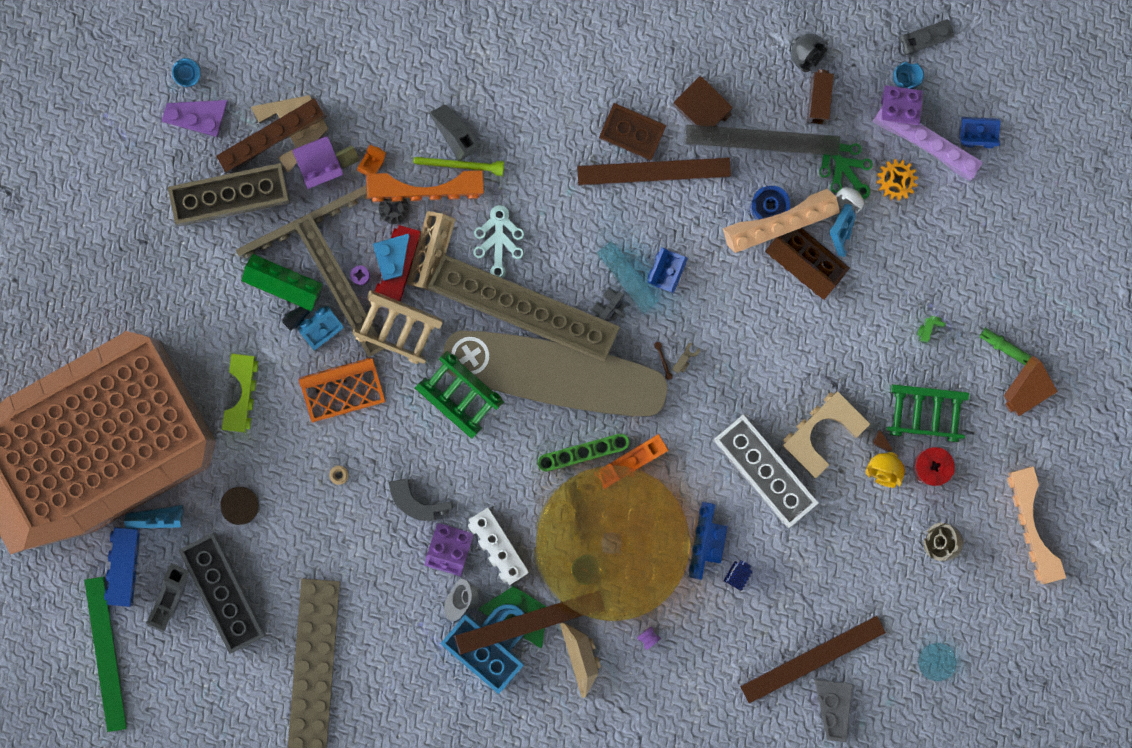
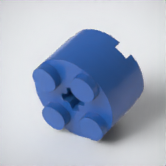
(769, 194)

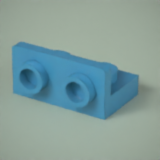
(320, 327)

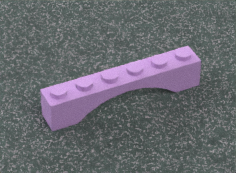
(934, 144)

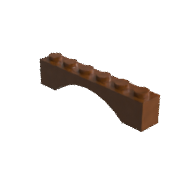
(284, 127)

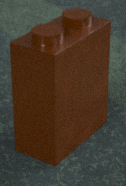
(820, 97)
(703, 104)

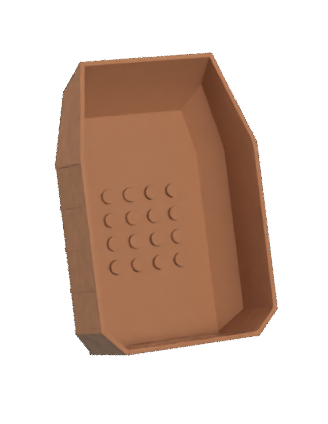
(96, 442)

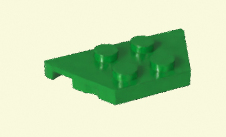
(523, 601)

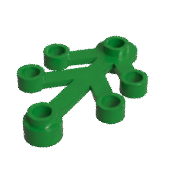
(843, 164)

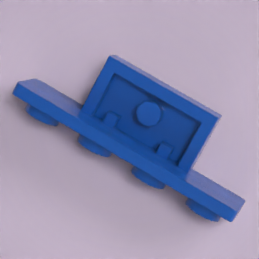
(708, 541)

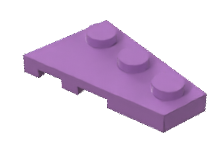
(196, 116)

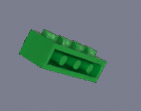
(282, 282)

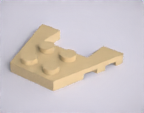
(301, 138)

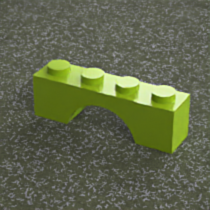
(243, 369)

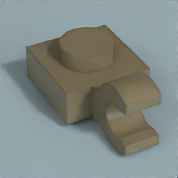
(682, 363)

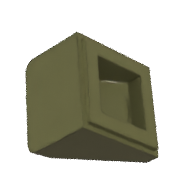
(347, 156)

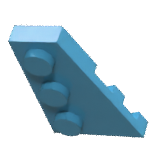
(156, 518)

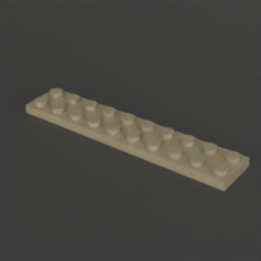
(523, 308)
(314, 663)

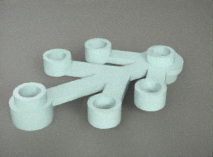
(498, 238)

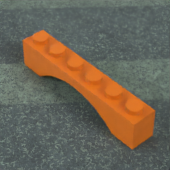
(384, 186)

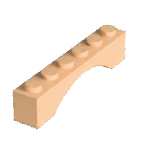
(751, 233)
(1025, 484)

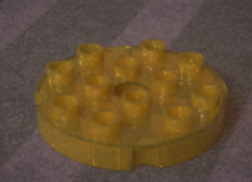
(651, 550)

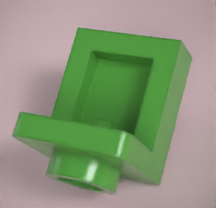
(925, 330)

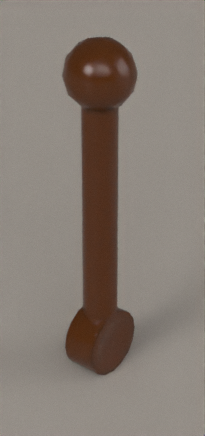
(668, 375)

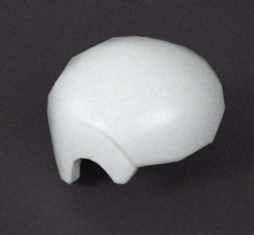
(850, 196)

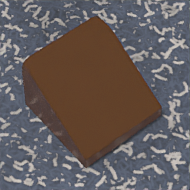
(881, 442)

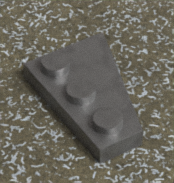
(835, 708)

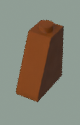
(1029, 388)

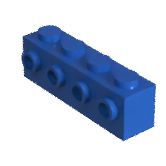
(122, 567)

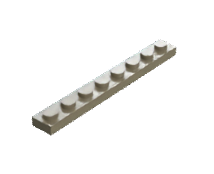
(282, 233)
(335, 279)

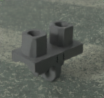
(614, 297)

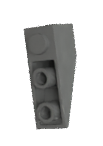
(455, 132)

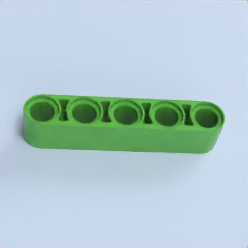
(593, 453)

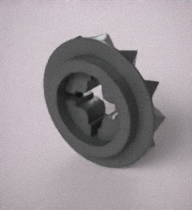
(394, 218)

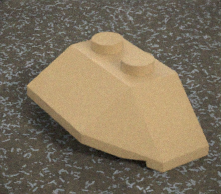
(581, 657)

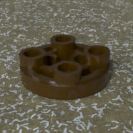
(239, 505)

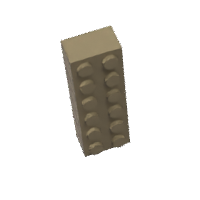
(229, 195)

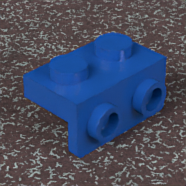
(980, 132)
(667, 270)

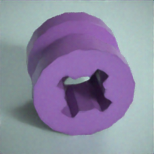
(362, 277)
(649, 638)

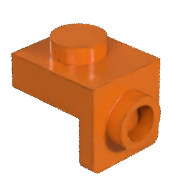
(372, 161)

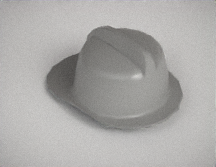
(460, 599)

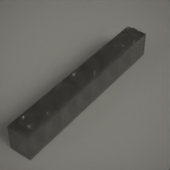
(761, 140)

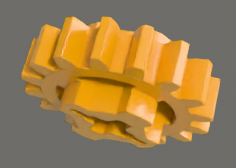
(892, 172)

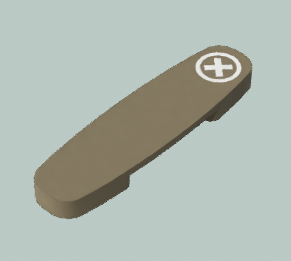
(558, 374)

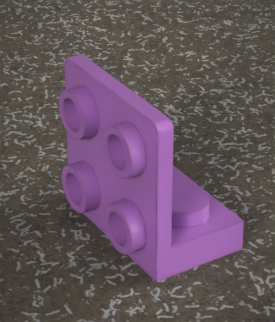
(901, 105)
(317, 162)
(448, 549)

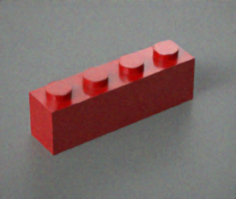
(395, 287)

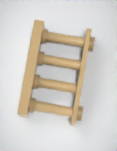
(394, 308)

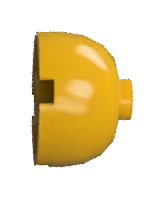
(886, 469)

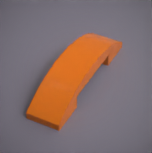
(642, 454)

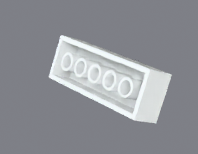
(765, 471)

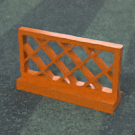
(337, 373)

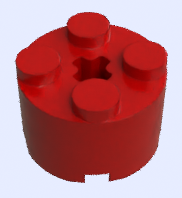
(924, 461)

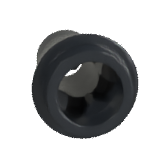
(294, 318)

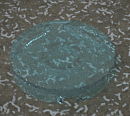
(937, 662)

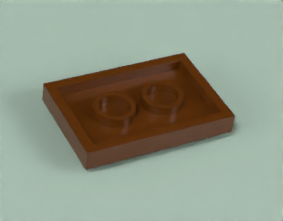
(632, 131)

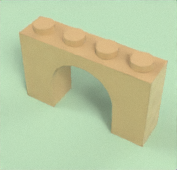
(834, 408)

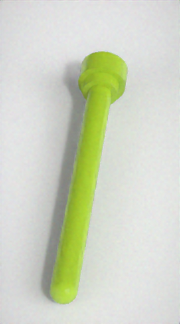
(496, 167)

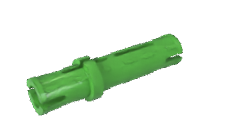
(1000, 343)

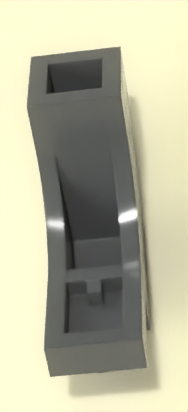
(405, 501)
(169, 598)

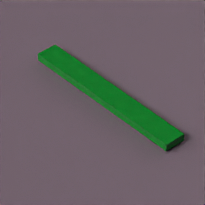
(105, 654)

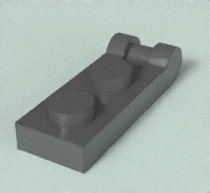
(927, 37)

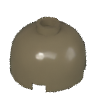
(943, 542)

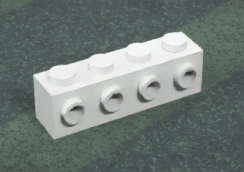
(498, 546)

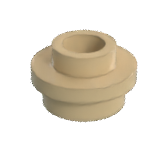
(332, 475)

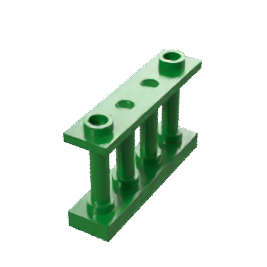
(938, 397)
(444, 404)

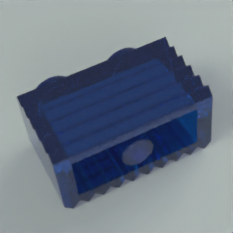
(738, 574)

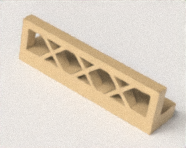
(440, 236)

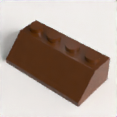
(808, 261)

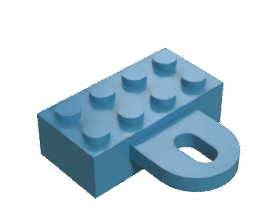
(492, 663)

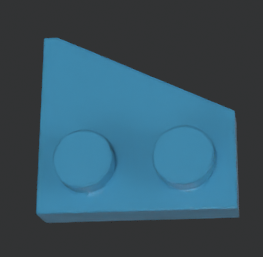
(843, 228)
(391, 256)

